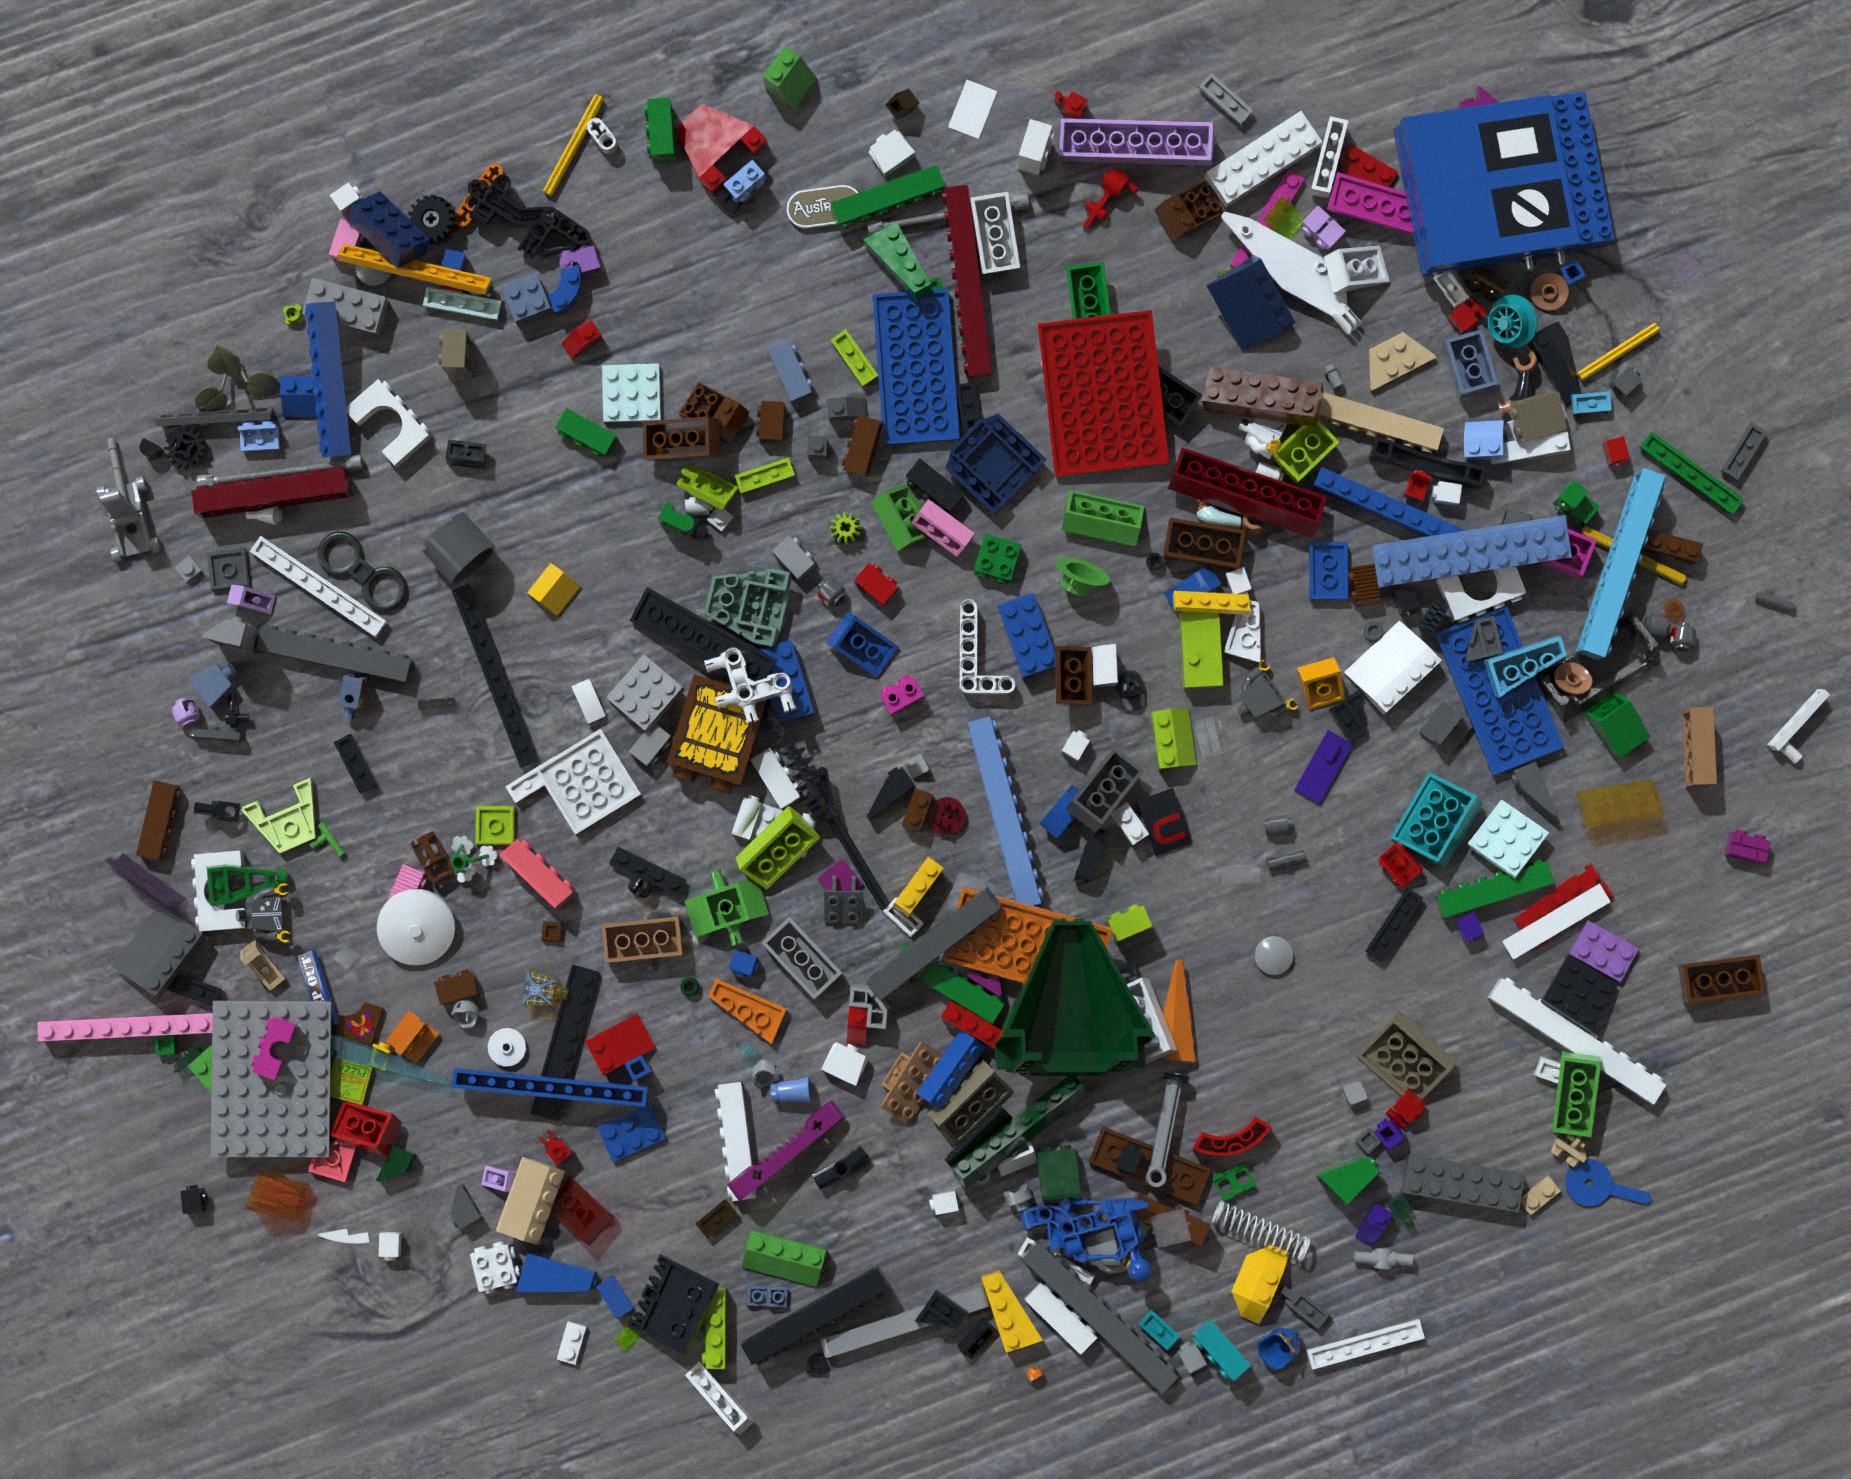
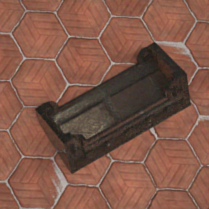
(1631, 655)

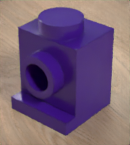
(1388, 1140)

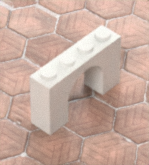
(412, 434)
(1461, 605)
(210, 917)

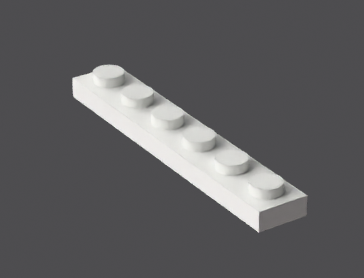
(1365, 1344)

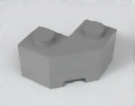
(878, 1010)

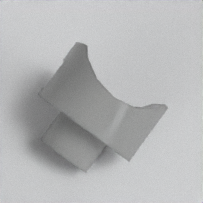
(464, 1012)
(764, 1073)
(1019, 1199)

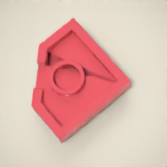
(337, 1164)

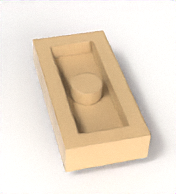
(1539, 1195)

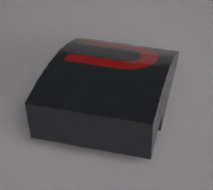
(1164, 821)

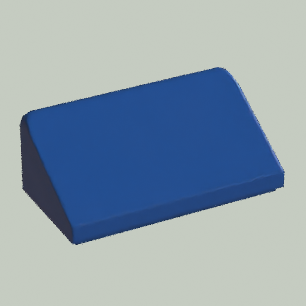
(615, 1297)

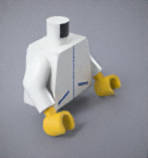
(1263, 435)

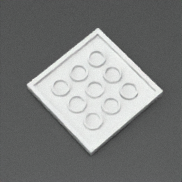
(587, 781)

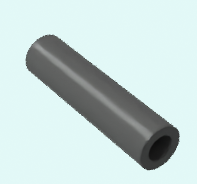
(1774, 601)

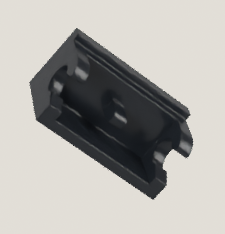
(466, 454)

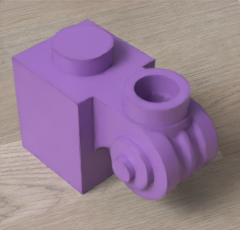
(584, 257)

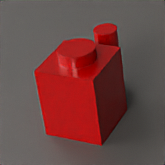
(1073, 105)
(1464, 318)
(1407, 1107)

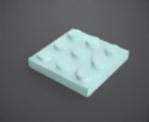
(631, 393)
(1508, 839)

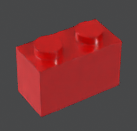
(876, 584)

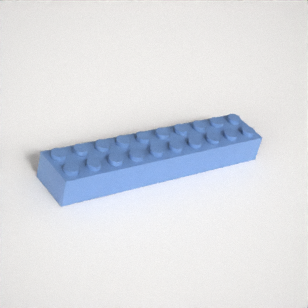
(1472, 551)
(1003, 811)

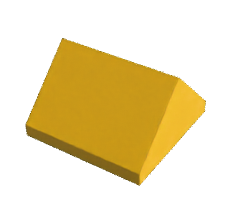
(554, 589)

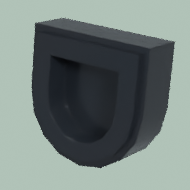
(816, 1364)

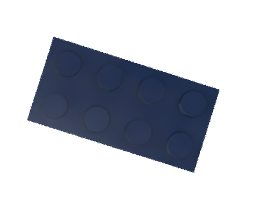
(388, 229)

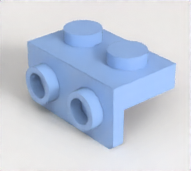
(745, 181)
(259, 437)

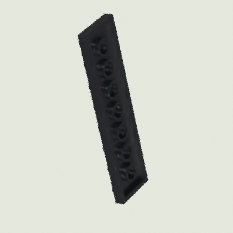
(697, 635)

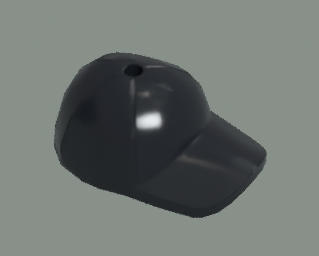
(1131, 696)

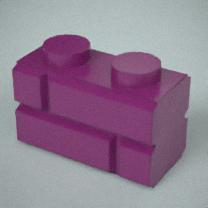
(1747, 847)

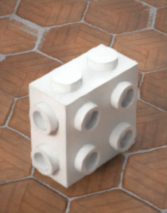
(495, 1267)

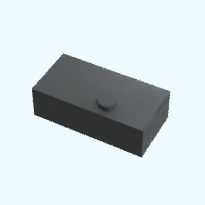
(1104, 790)

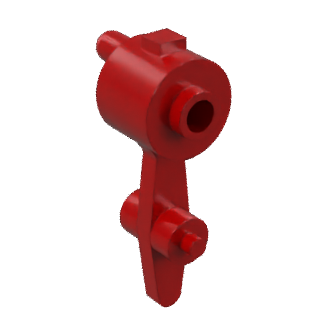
(1113, 184)

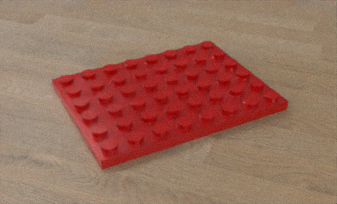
(1103, 393)

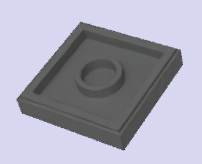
(228, 569)

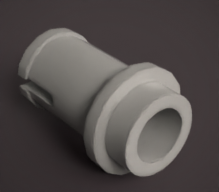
(1333, 375)

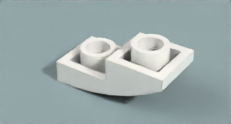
(588, 701)

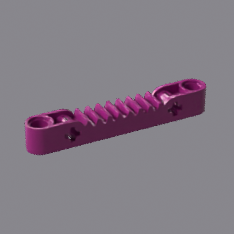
(744, 1183)

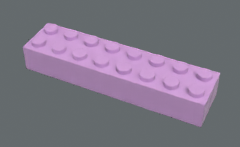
(1136, 142)

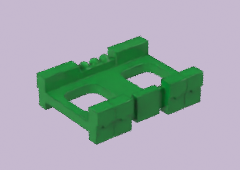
(1236, 1187)

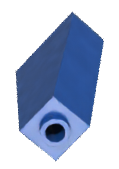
(552, 1275)

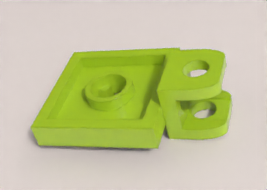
(707, 486)

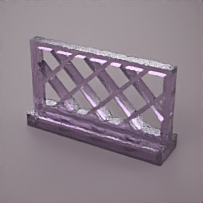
(146, 882)

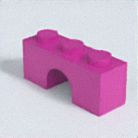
(278, 1030)

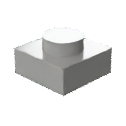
(188, 569)

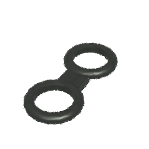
(362, 571)

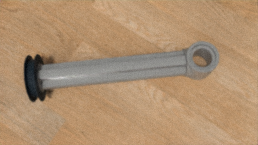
(1165, 1126)

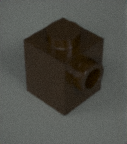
(902, 103)

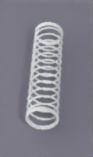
(1220, 1209)

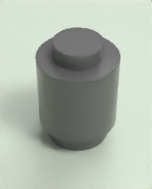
(1278, 825)

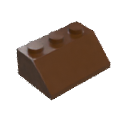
(1073, 676)

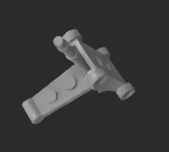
(126, 508)

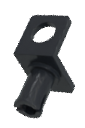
(216, 810)

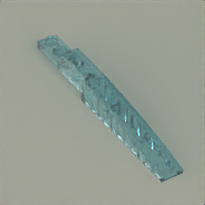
(367, 1055)

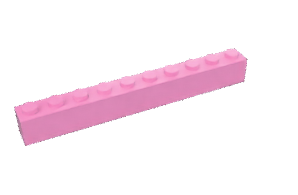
(125, 1027)

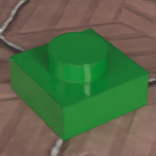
(165, 1045)

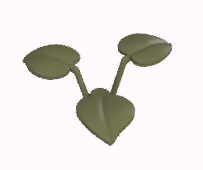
(225, 362)

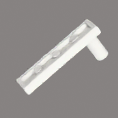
(1781, 739)

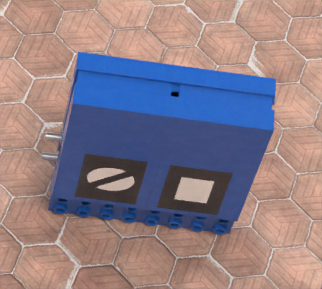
(1503, 183)

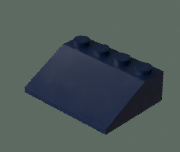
(1250, 303)

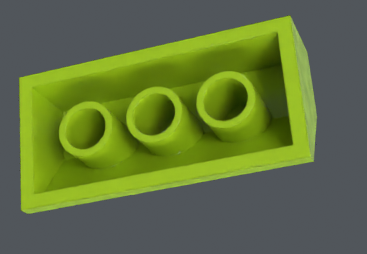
(777, 848)

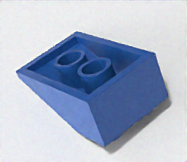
(862, 644)

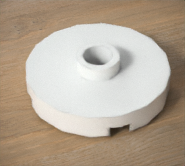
(516, 1051)

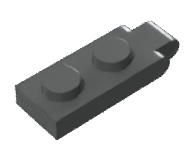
(213, 733)

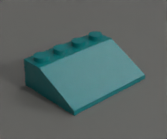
(1437, 820)

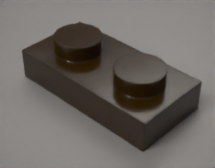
(716, 1218)

